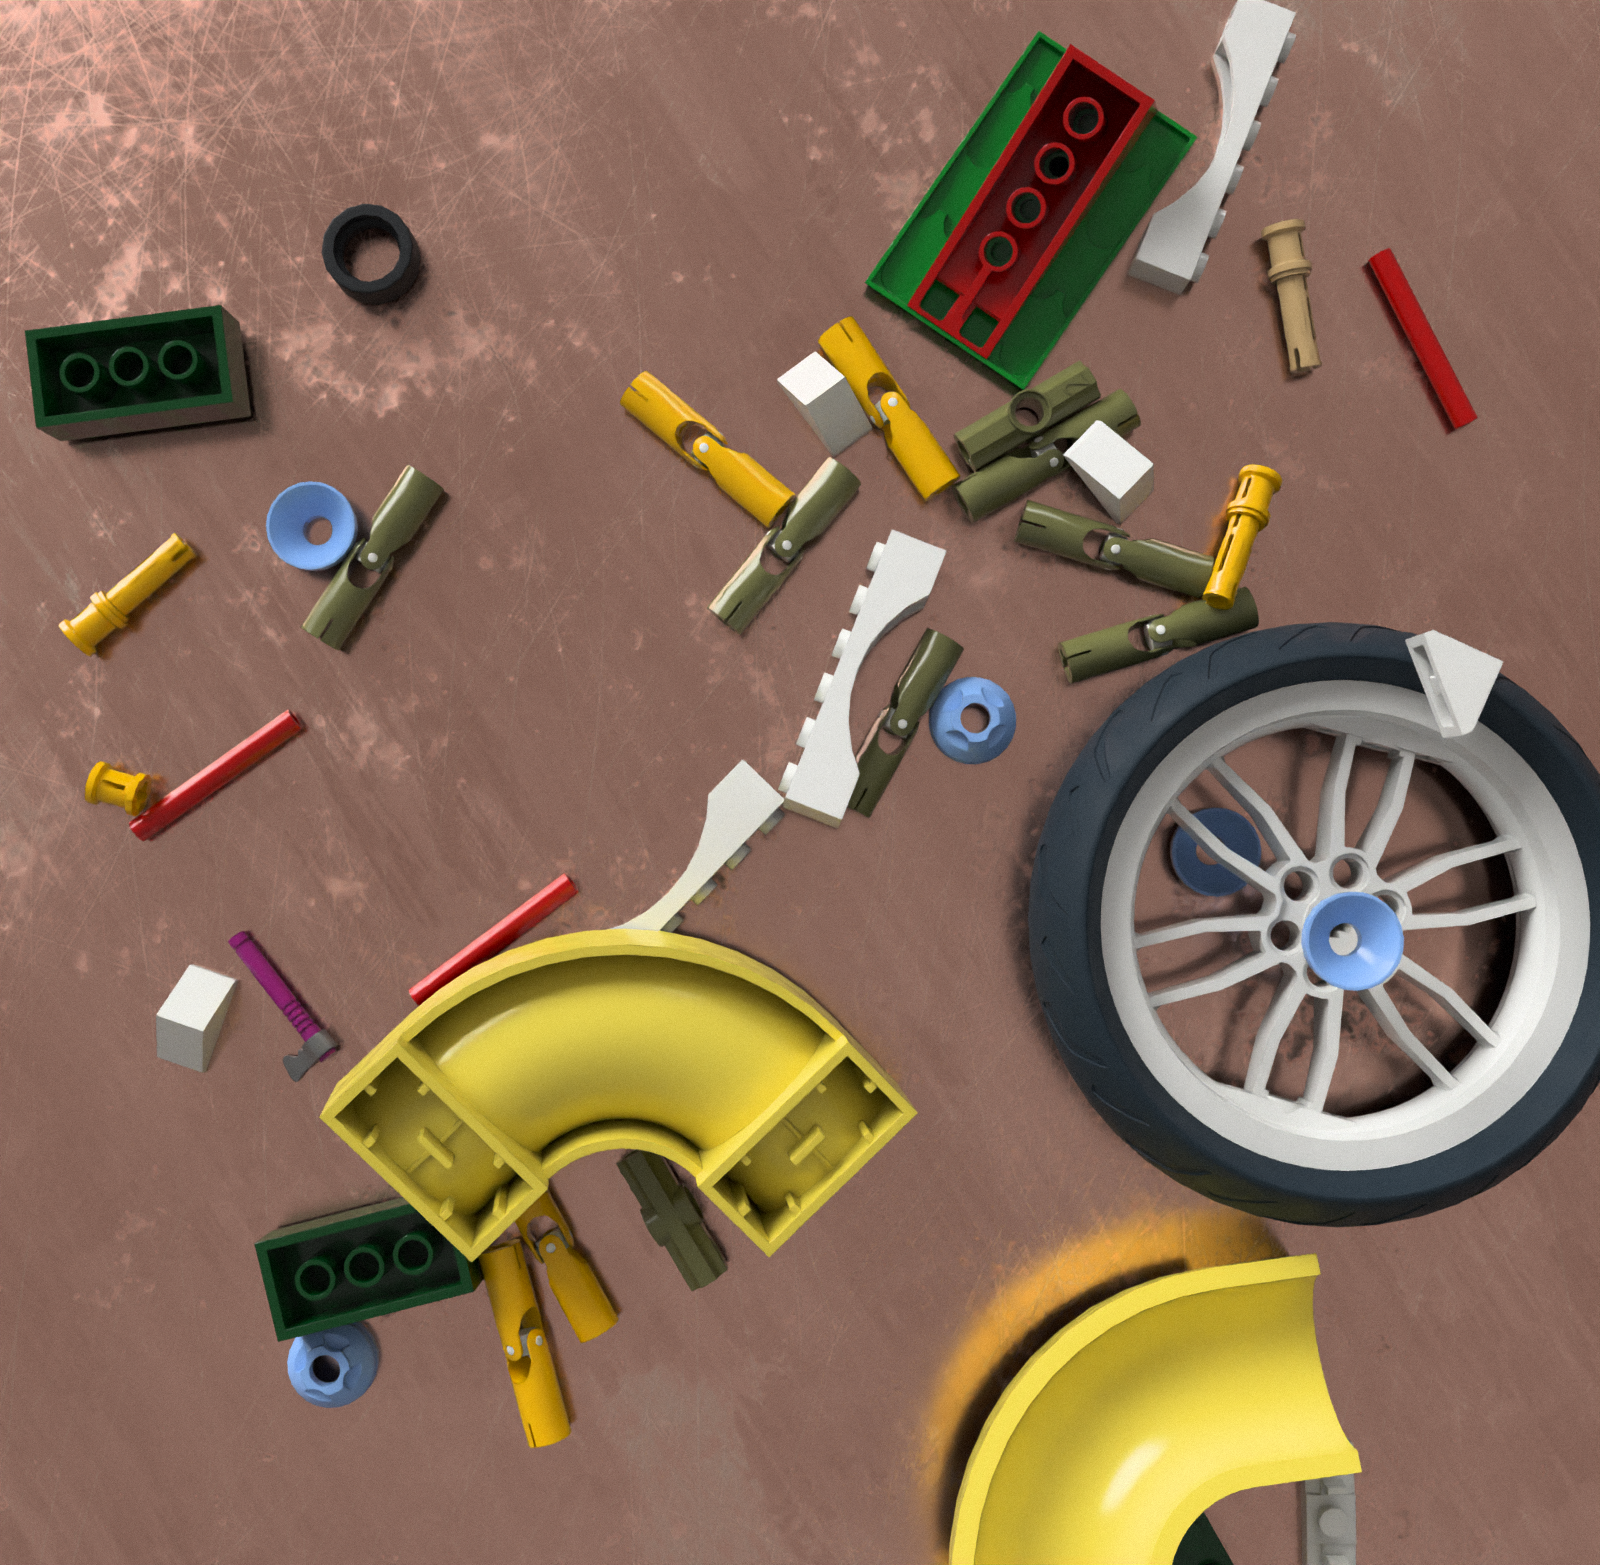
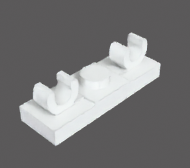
(1329, 1520)

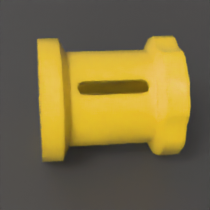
(103, 783)

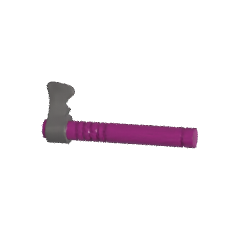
(318, 1042)

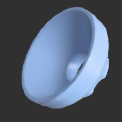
(294, 511)
(950, 734)
(1235, 834)
(1378, 943)
(352, 1349)

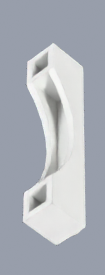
(1245, 59)
(827, 768)
(734, 814)

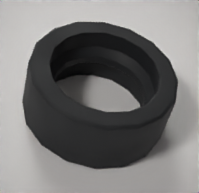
(347, 226)

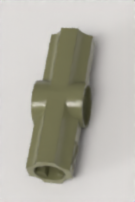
(1051, 400)
(673, 1217)

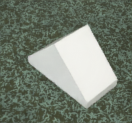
(826, 403)
(1112, 470)
(1454, 680)
(193, 1017)

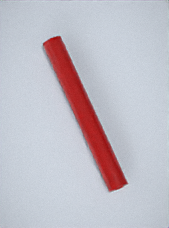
(1422, 338)
(215, 775)
(497, 937)

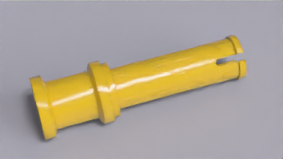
(1246, 518)
(112, 608)

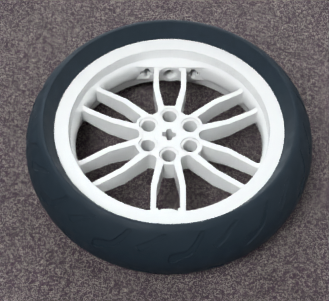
(1253, 1146)

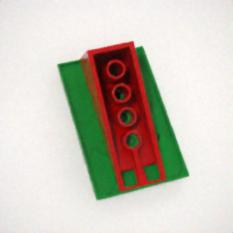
(1003, 244)

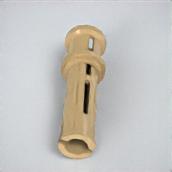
(1290, 275)

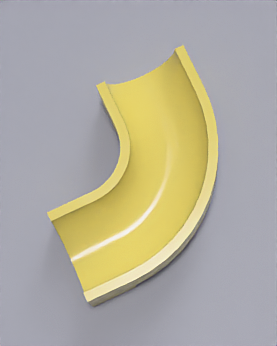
(609, 1049)
(1152, 1419)

